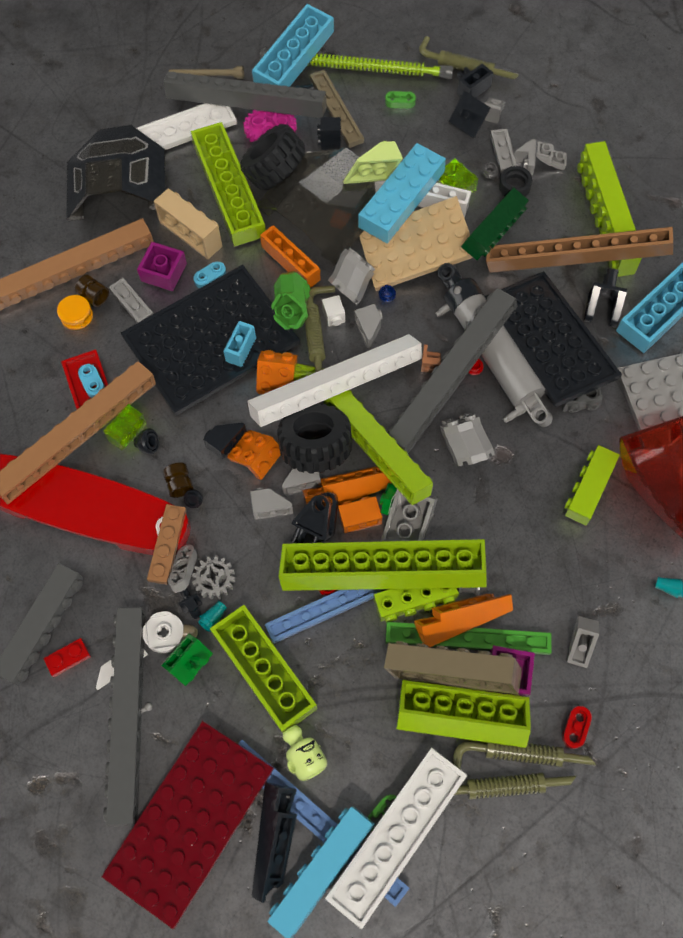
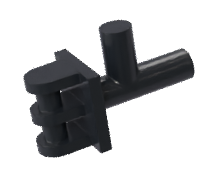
(190, 604)

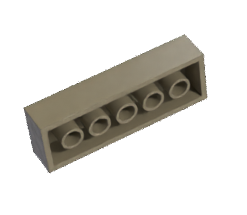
(454, 667)

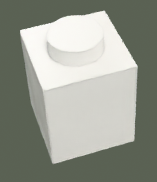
(333, 311)

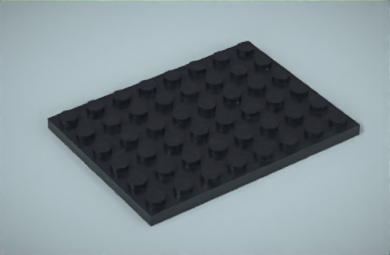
(188, 338)

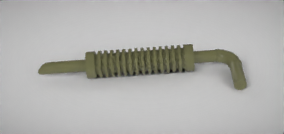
(460, 62)
(314, 329)
(539, 754)
(509, 785)

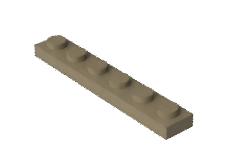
(337, 108)

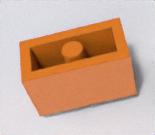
(359, 514)

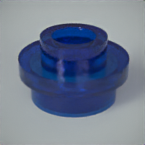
(387, 289)

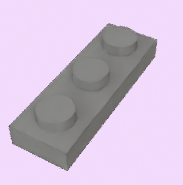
(502, 149)
(130, 300)

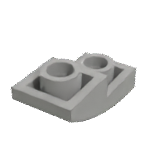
(551, 157)

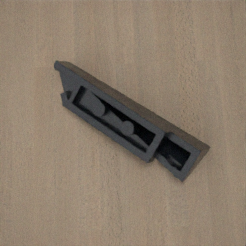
(274, 839)

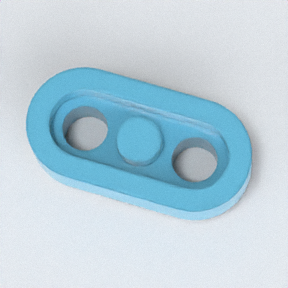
(209, 274)
(90, 379)

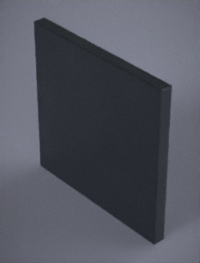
(469, 114)

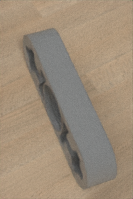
(185, 574)

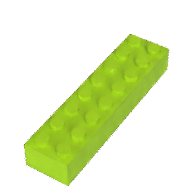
(228, 184)
(606, 198)

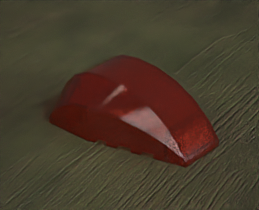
(655, 469)

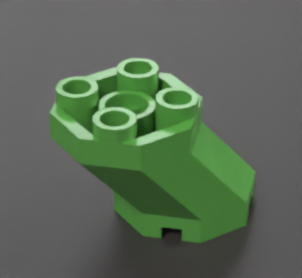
(291, 300)

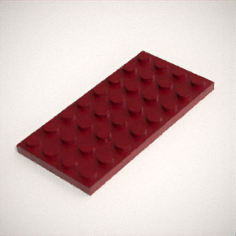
(187, 824)

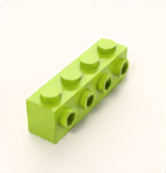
(592, 484)
(407, 602)

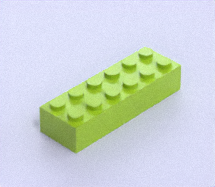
(263, 669)
(464, 713)

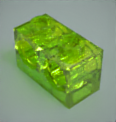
(459, 176)
(125, 427)

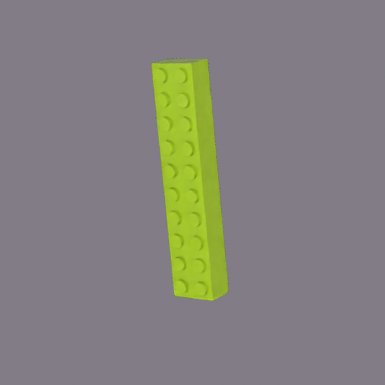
(383, 565)

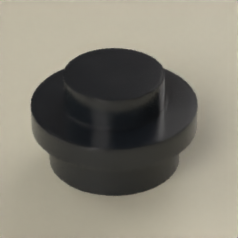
(193, 498)

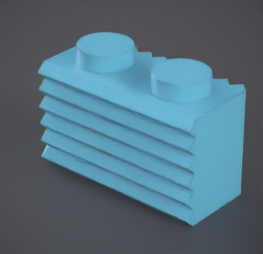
(240, 344)

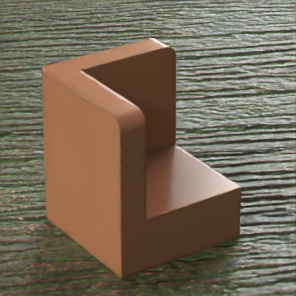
(430, 360)

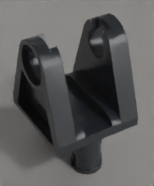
(609, 291)
(316, 519)

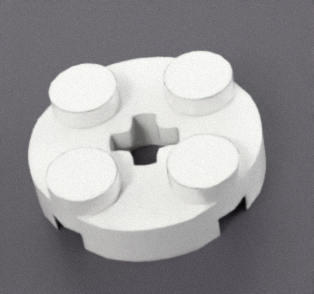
(155, 624)

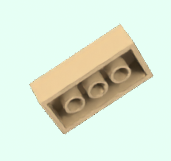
(188, 223)

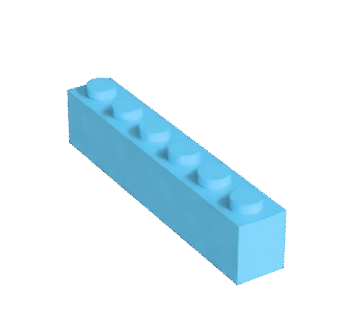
(320, 873)

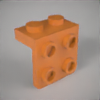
(274, 370)
(256, 452)

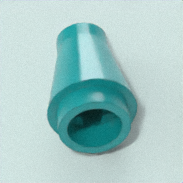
(670, 586)
(212, 616)

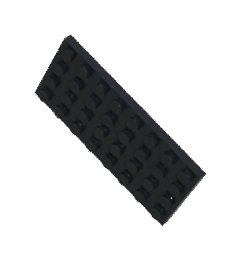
(556, 341)

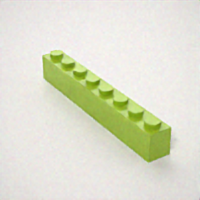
(383, 449)

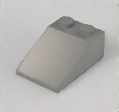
(408, 521)

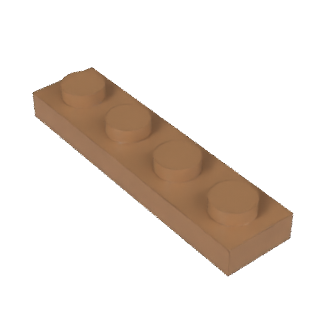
(166, 544)

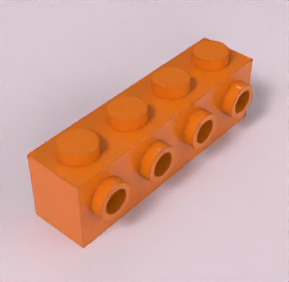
(289, 255)

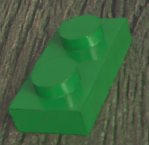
(387, 499)

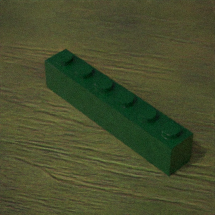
(496, 224)

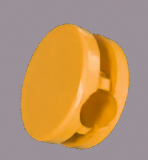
(75, 312)

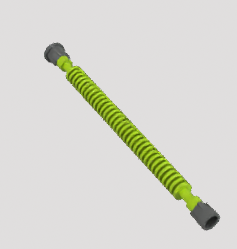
(440, 71)

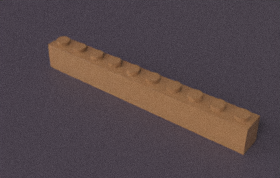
(581, 250)
(74, 262)
(74, 431)

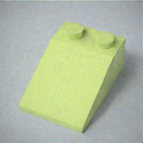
(375, 164)

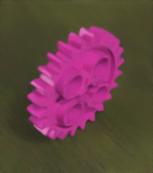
(261, 121)

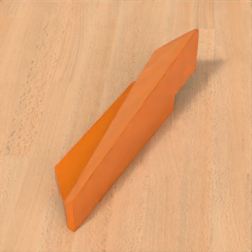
(350, 485)
(461, 616)

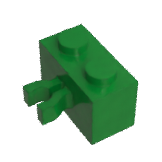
(187, 659)

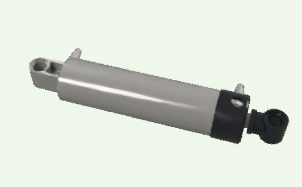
(502, 353)

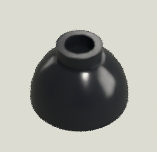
(147, 441)

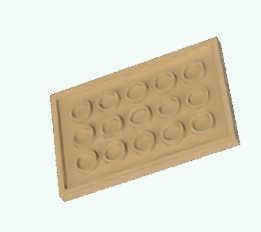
(420, 245)

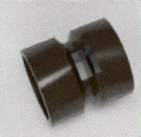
(92, 290)
(177, 478)

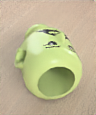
(304, 756)

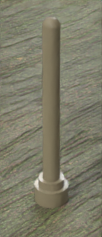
(236, 72)

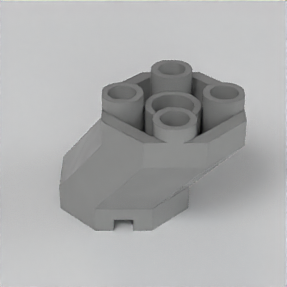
(352, 275)
(466, 439)

